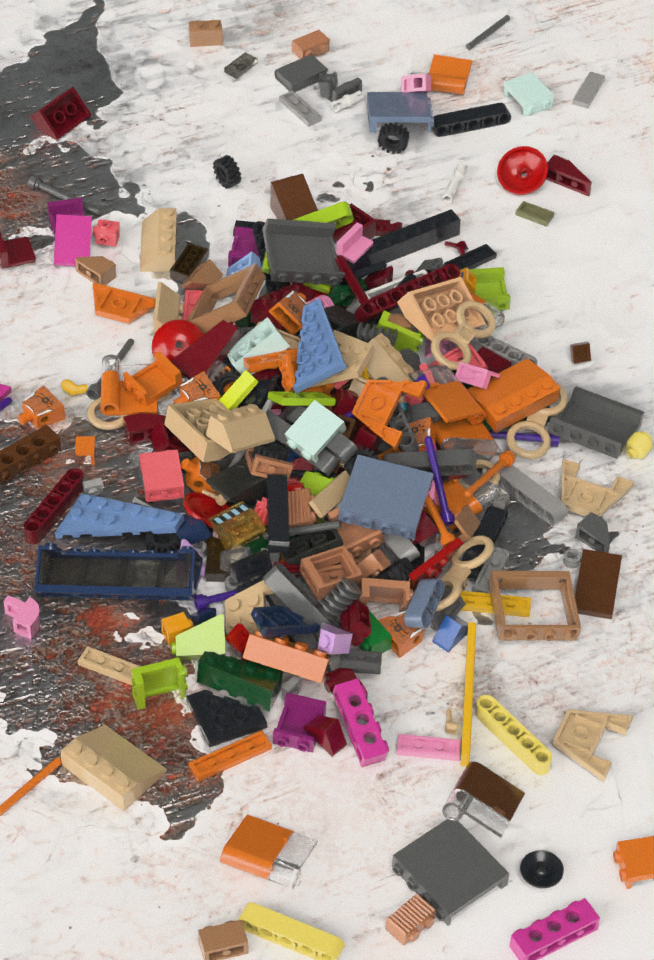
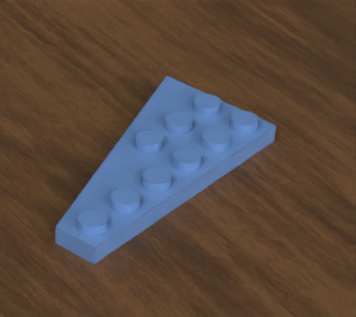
(318, 350)
(113, 518)

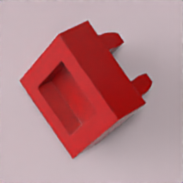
(238, 637)

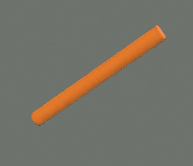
(30, 785)

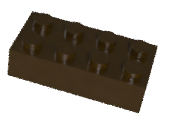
(188, 262)
(213, 570)

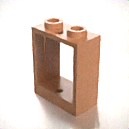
(311, 564)

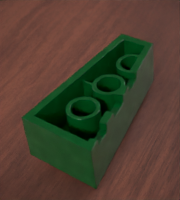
(240, 678)

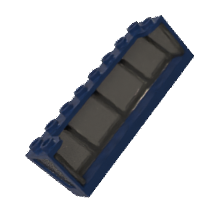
(118, 573)

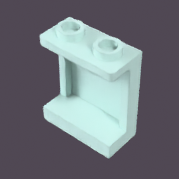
(529, 93)
(314, 431)

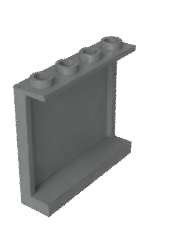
(301, 251)
(596, 422)
(449, 869)

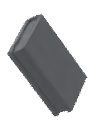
(300, 73)

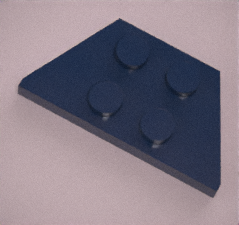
(280, 621)

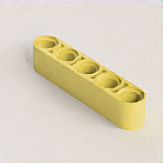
(513, 734)
(290, 933)

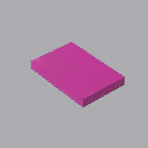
(71, 239)

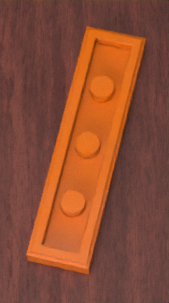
(229, 756)

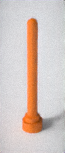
(506, 460)
(446, 537)

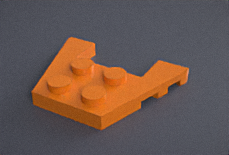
(378, 403)

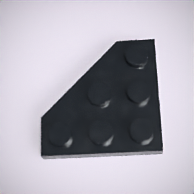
(224, 717)

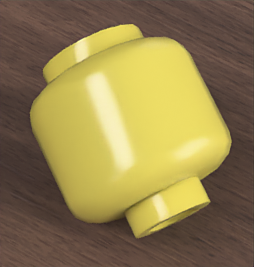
(639, 445)

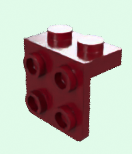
(16, 252)

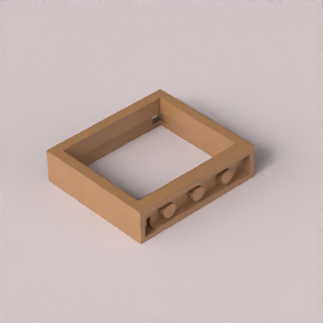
(244, 282)
(535, 580)

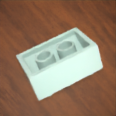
(259, 341)

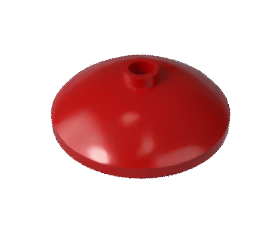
(521, 161)
(172, 333)
(202, 507)

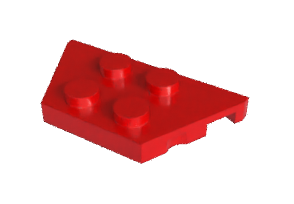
(433, 567)

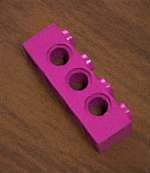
(366, 753)
(548, 941)

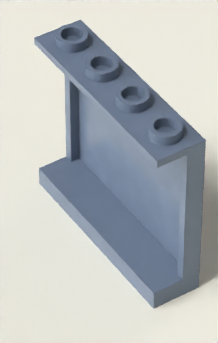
(399, 108)
(385, 497)

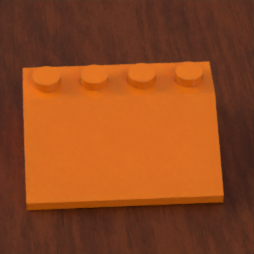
(516, 394)

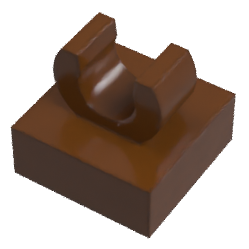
(580, 352)

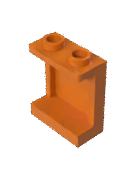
(288, 367)
(154, 380)
(635, 860)

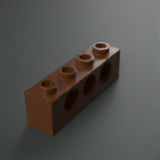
(28, 452)

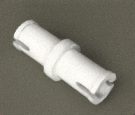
(347, 101)

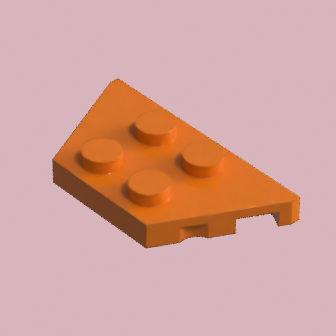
(120, 304)

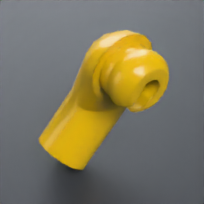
(73, 389)

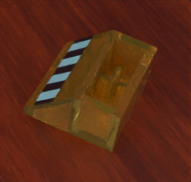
(237, 525)

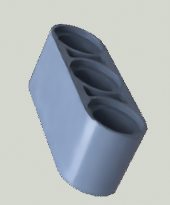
(424, 603)

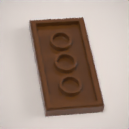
(597, 583)

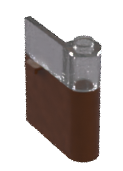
(483, 798)

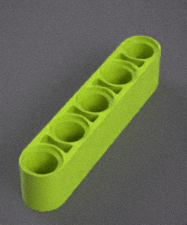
(337, 213)

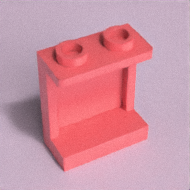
(162, 475)

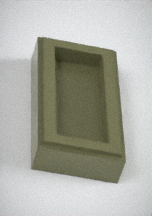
(534, 213)

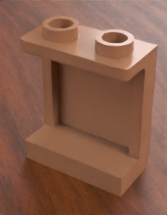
(265, 465)
(356, 537)
(386, 592)

